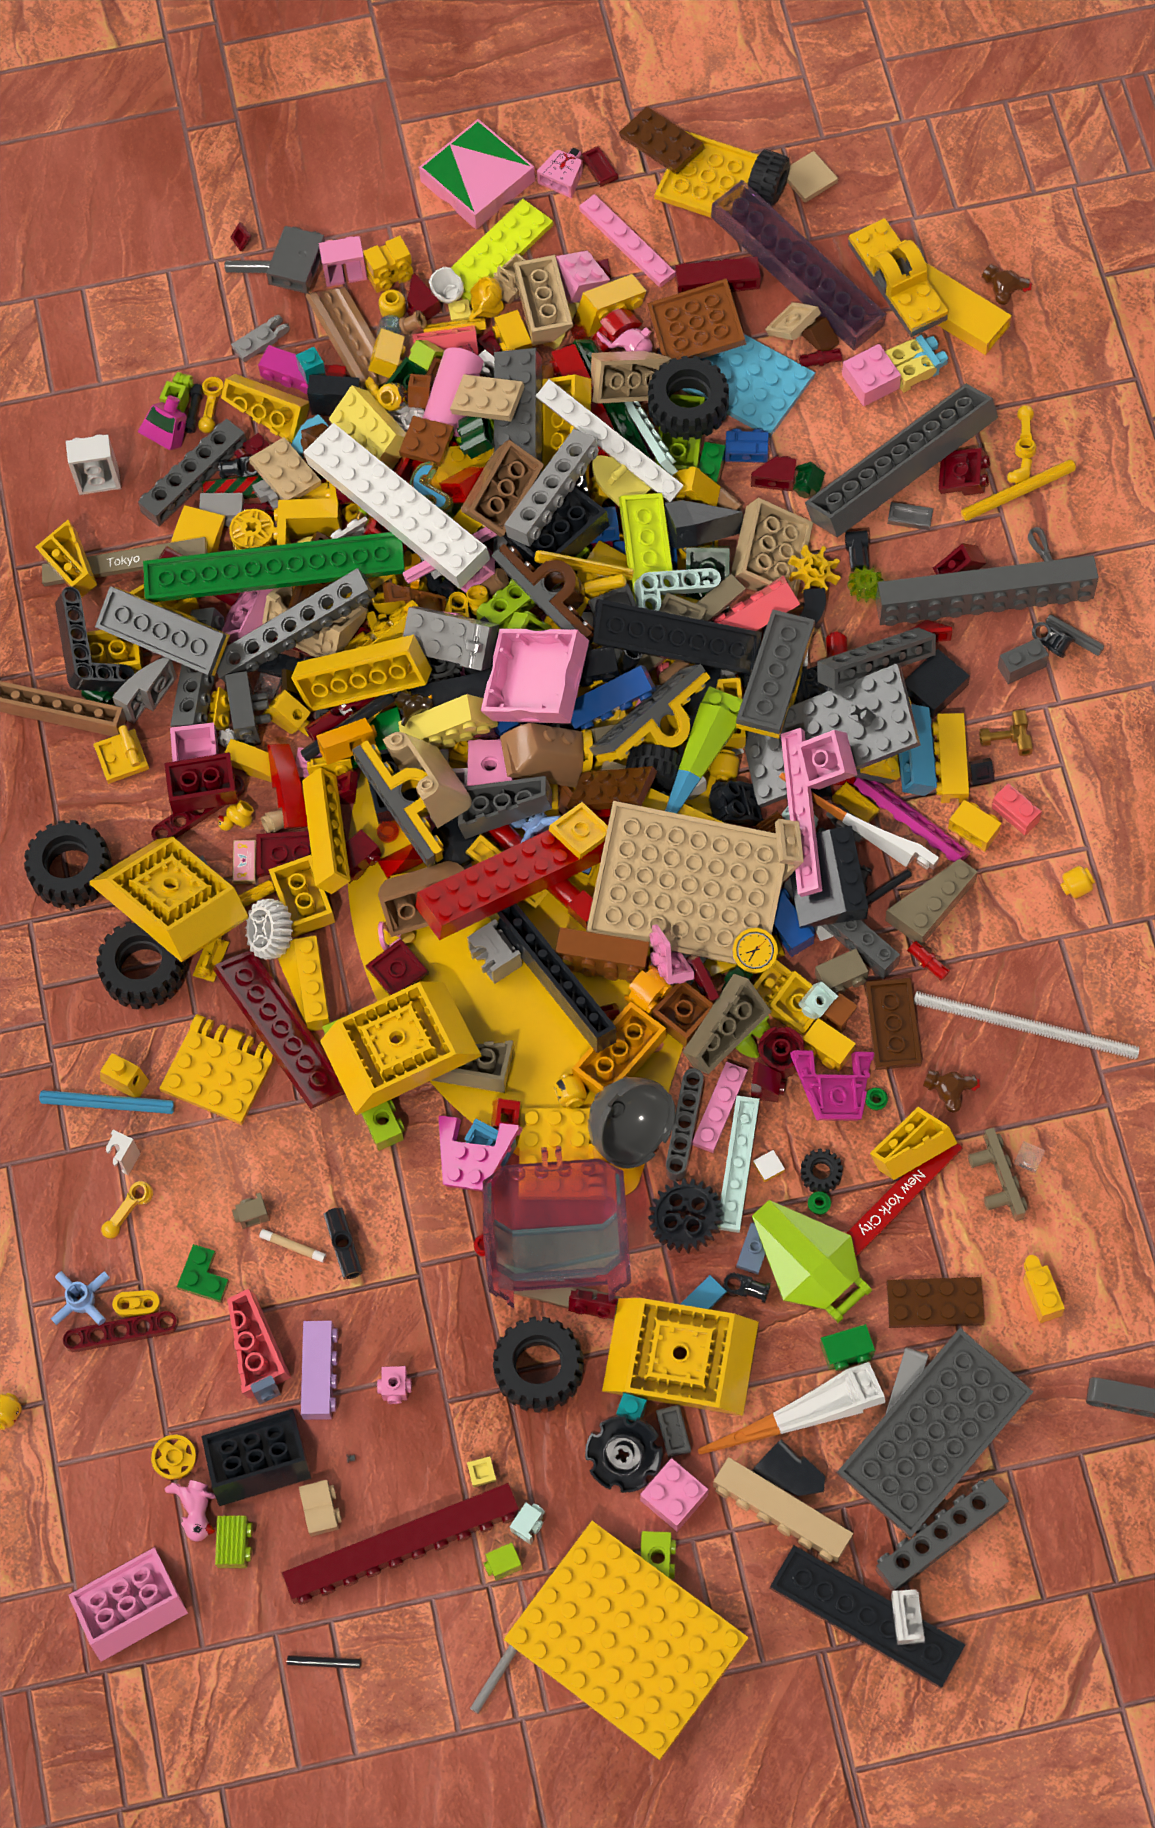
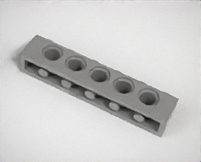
(551, 487)

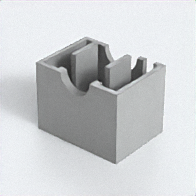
(494, 947)

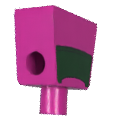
(165, 424)

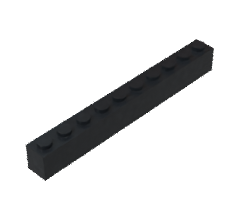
(598, 666)
(556, 978)

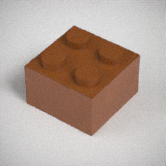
(682, 1012)

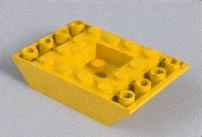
(178, 917)
(379, 1070)
(708, 1378)

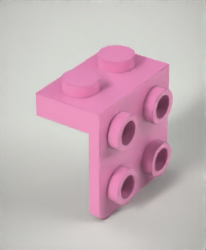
(670, 964)

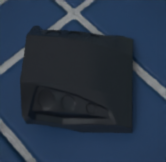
(735, 803)
(454, 842)

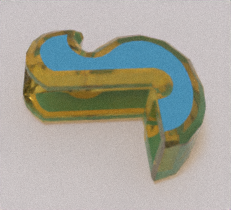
(420, 481)

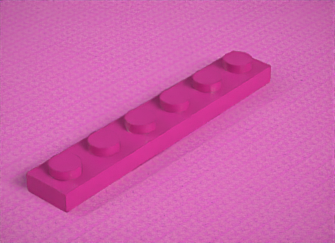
(917, 822)

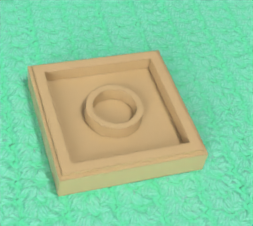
(810, 177)

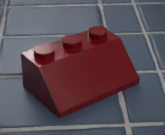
(201, 783)

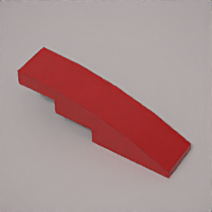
(288, 785)

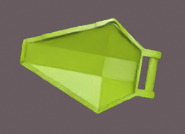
(809, 1259)

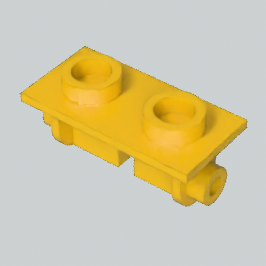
(221, 708)
(336, 768)
(210, 956)

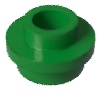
(876, 1092)
(819, 1210)

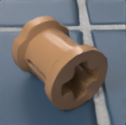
(412, 322)

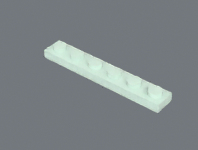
(651, 436)
(738, 1162)

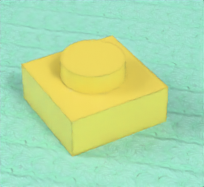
(459, 310)
(481, 1471)

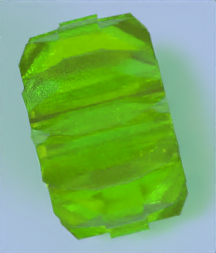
(858, 580)

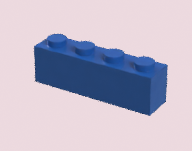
(611, 697)
(787, 926)

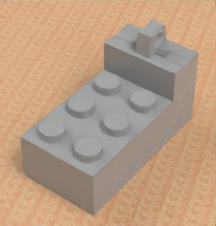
(452, 637)

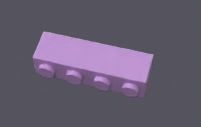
(317, 1370)

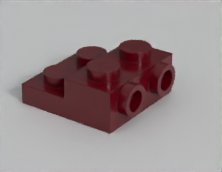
(964, 472)

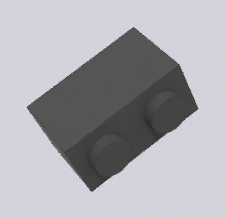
(1023, 660)

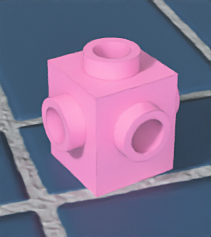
(386, 1386)

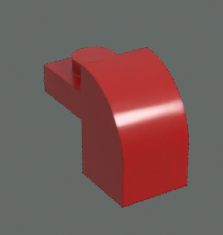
(614, 325)

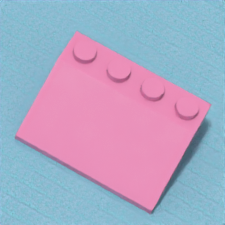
(127, 1604)

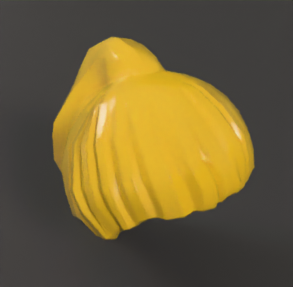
(486, 298)

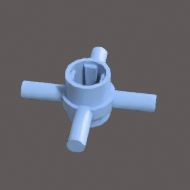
(534, 825)
(86, 1303)

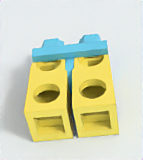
(917, 360)

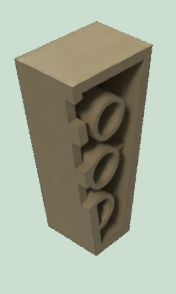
(930, 904)
(726, 1024)
(485, 1072)

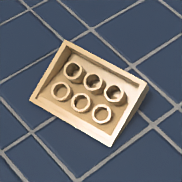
(766, 544)

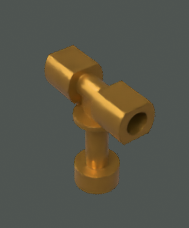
(1016, 733)

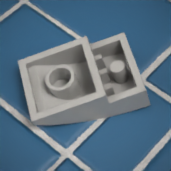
(145, 688)

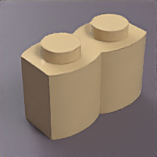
(319, 1507)

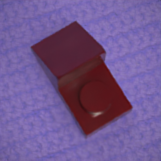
(347, 787)

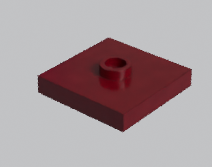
(397, 968)
(702, 978)

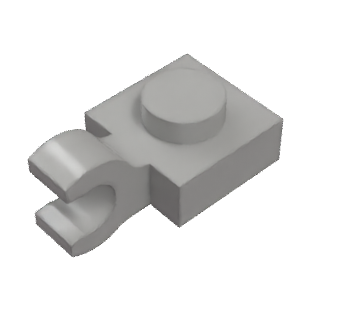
(265, 493)

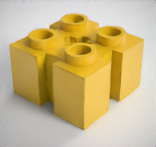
(388, 264)

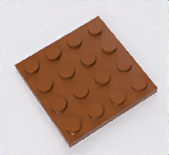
(697, 322)

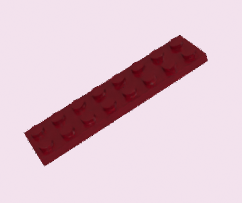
(280, 1028)

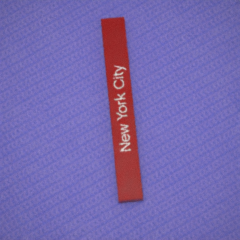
(898, 1198)

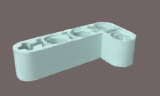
(677, 583)

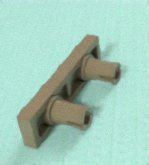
(1002, 1164)

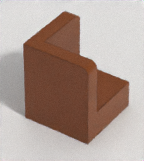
(418, 390)
(839, 1013)

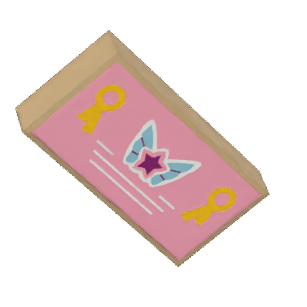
(244, 862)

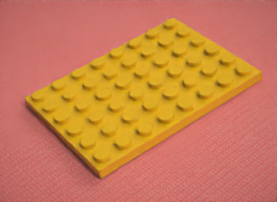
(626, 1640)

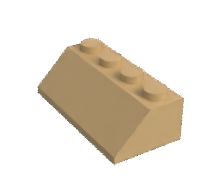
(543, 299)

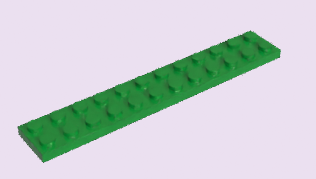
(271, 567)

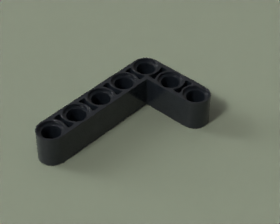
(77, 651)

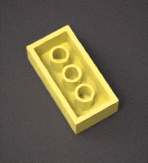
(369, 425)
(450, 722)

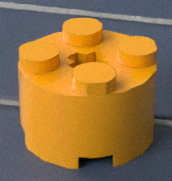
(648, 990)

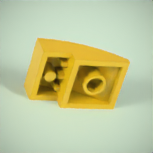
(199, 523)
(782, 993)

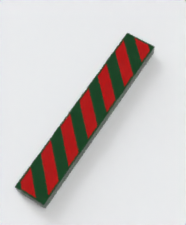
(237, 485)

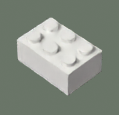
(93, 464)

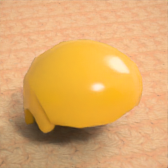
(385, 608)

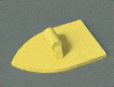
(616, 479)

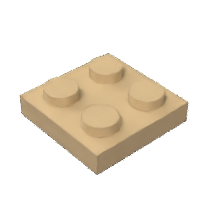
(793, 321)

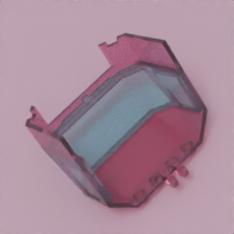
(555, 1226)

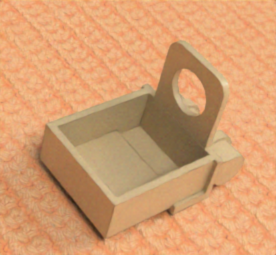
(506, 277)

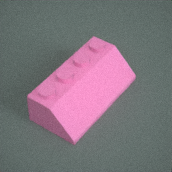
(245, 614)

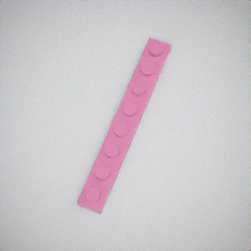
(801, 810)

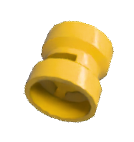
(476, 596)

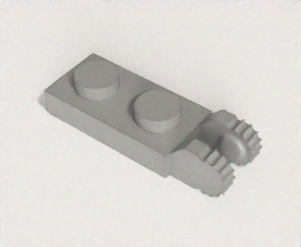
(260, 338)

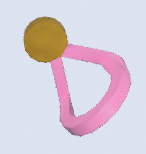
(408, 937)

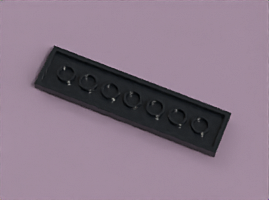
(675, 637)
(863, 1615)

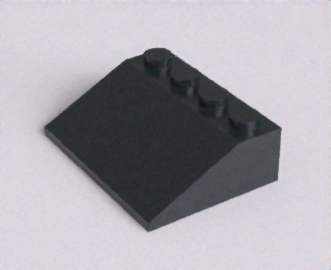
(570, 529)
(841, 879)
(255, 1457)

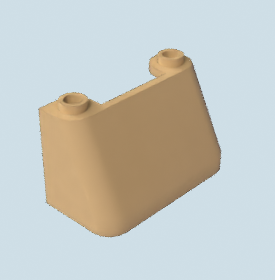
(326, 640)
(441, 789)

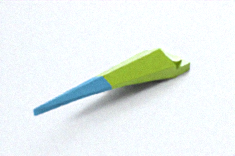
(710, 733)

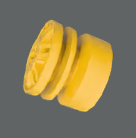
(252, 530)

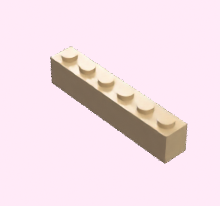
(782, 1510)

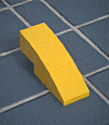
(249, 759)

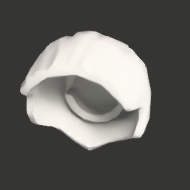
(446, 285)

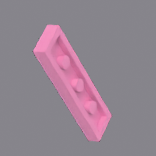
(719, 1107)

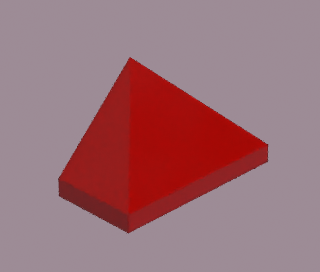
(942, 631)
(400, 861)

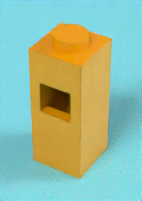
(339, 742)

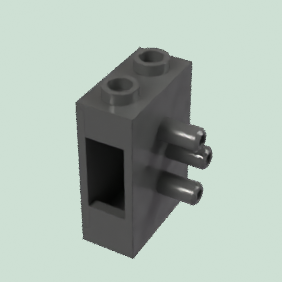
(295, 259)
(244, 707)

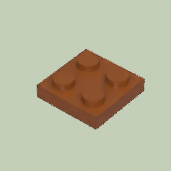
(426, 440)

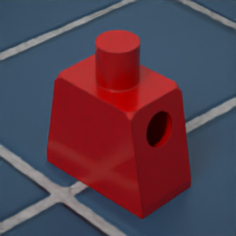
(461, 483)

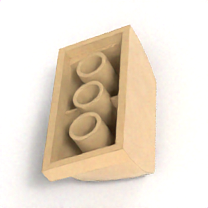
(623, 375)

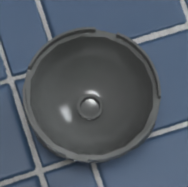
(631, 1121)

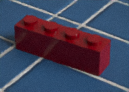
(740, 273)

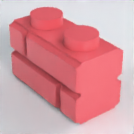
(1016, 809)

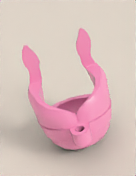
(631, 340)

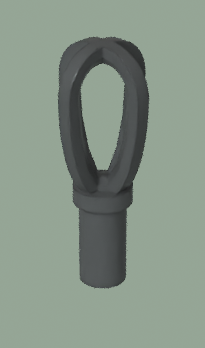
(1045, 554)

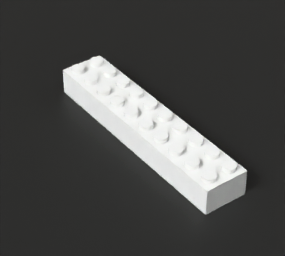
(397, 505)

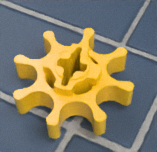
(814, 569)

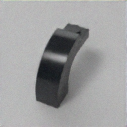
(814, 607)

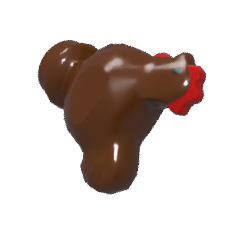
(1005, 283)
(950, 1087)

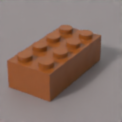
(602, 954)

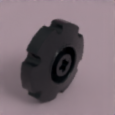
(632, 1437)

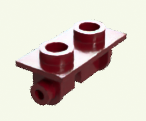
(582, 1303)

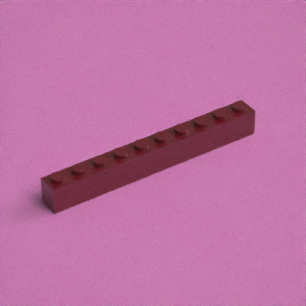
(400, 1544)

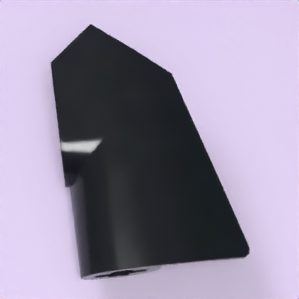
(790, 1471)

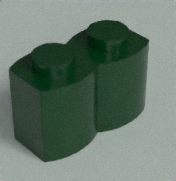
(475, 436)

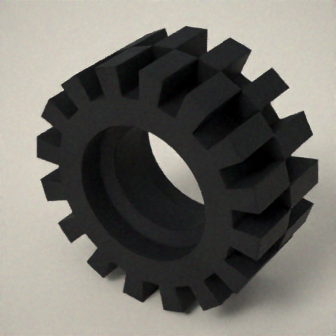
(821, 1158)

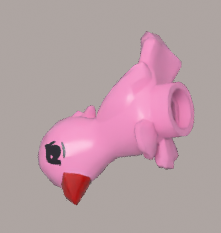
(195, 1502)

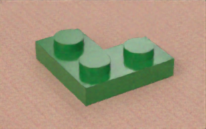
(196, 1275)

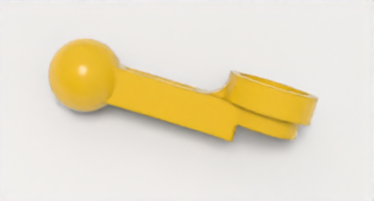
(1025, 414)
(206, 423)
(111, 1228)

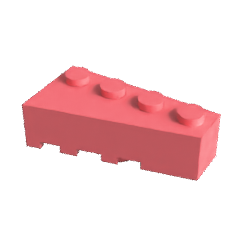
(756, 610)
(254, 1343)

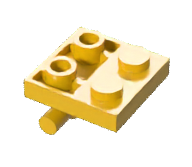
(121, 755)

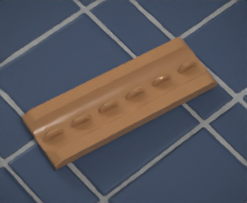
(346, 331)

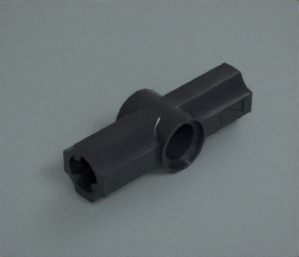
(347, 1255)

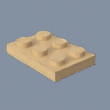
(487, 397)
(285, 470)

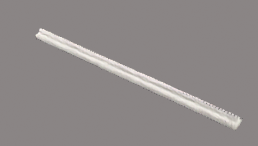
(1025, 1024)

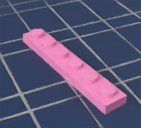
(627, 241)

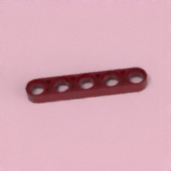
(191, 818)
(109, 1327)

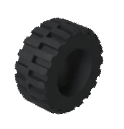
(688, 374)
(58, 840)
(137, 991)
(534, 1334)

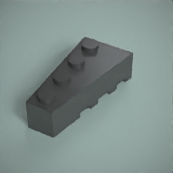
(504, 803)

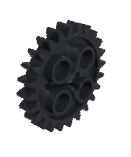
(691, 1196)

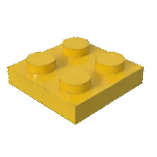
(579, 830)

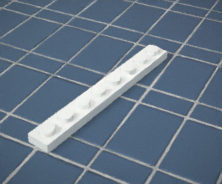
(609, 441)

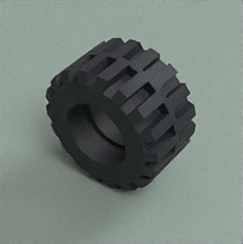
(769, 175)
(662, 759)

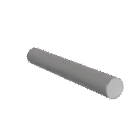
(493, 1679)

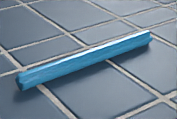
(106, 1102)

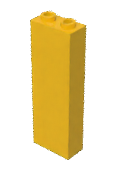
(969, 315)

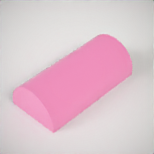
(452, 367)

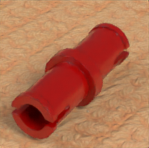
(928, 960)

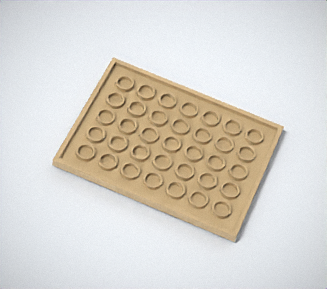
(686, 876)

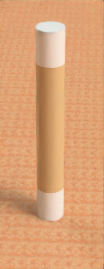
(292, 1245)

